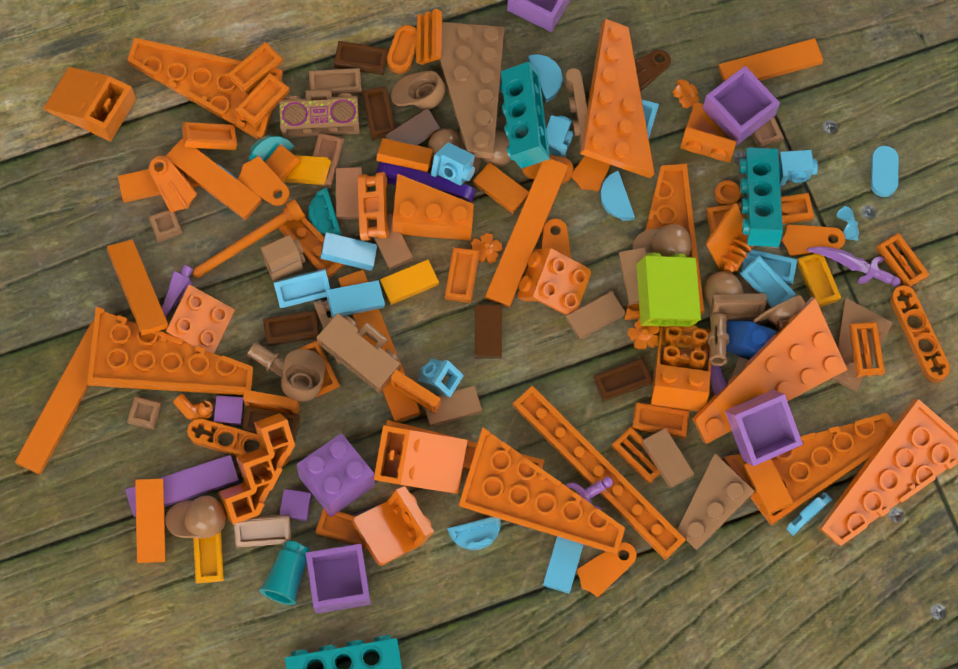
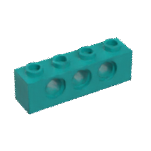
(524, 115)
(762, 197)
(355, 651)

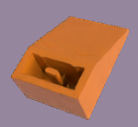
(91, 101)
(679, 374)
(420, 459)

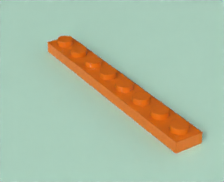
(595, 467)

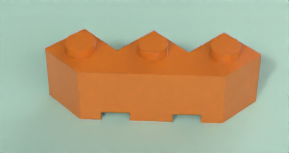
(259, 470)

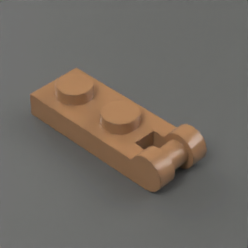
(577, 101)

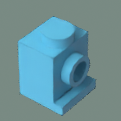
(559, 135)
(453, 164)
(796, 166)
(434, 372)

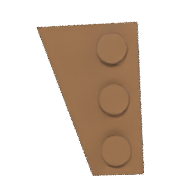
(853, 314)
(713, 503)

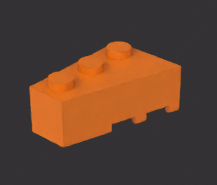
(430, 212)

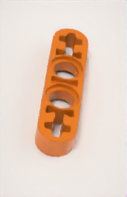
(924, 332)
(236, 448)

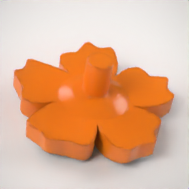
(686, 93)
(488, 249)
(643, 335)

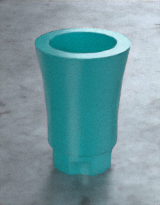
(286, 574)

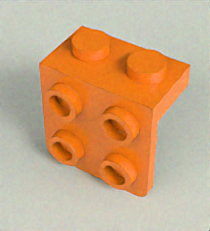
(706, 137)
(554, 281)
(393, 527)

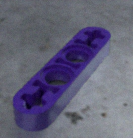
(463, 192)

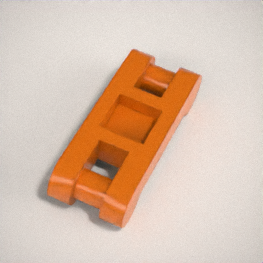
(372, 206)

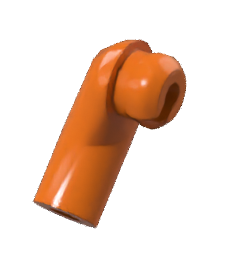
(193, 411)

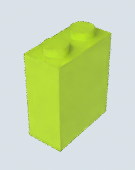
(668, 290)

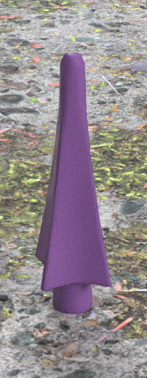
(177, 289)

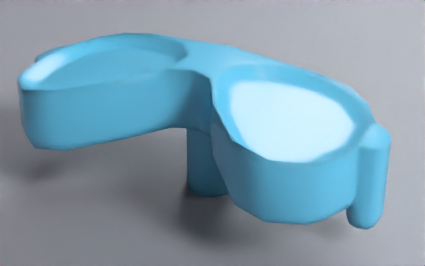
(851, 230)

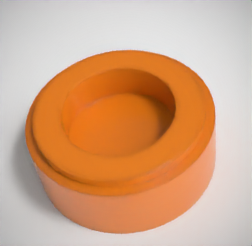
(727, 193)

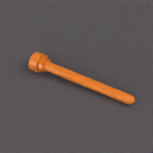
(291, 212)

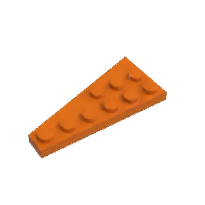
(198, 78)
(615, 114)
(672, 206)
(158, 361)
(789, 363)
(820, 460)
(901, 465)
(522, 493)

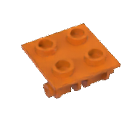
(728, 243)
(200, 319)

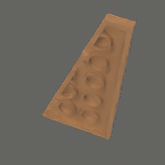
(472, 77)

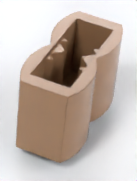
(283, 257)

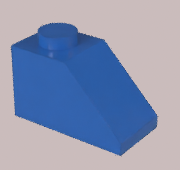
(747, 338)

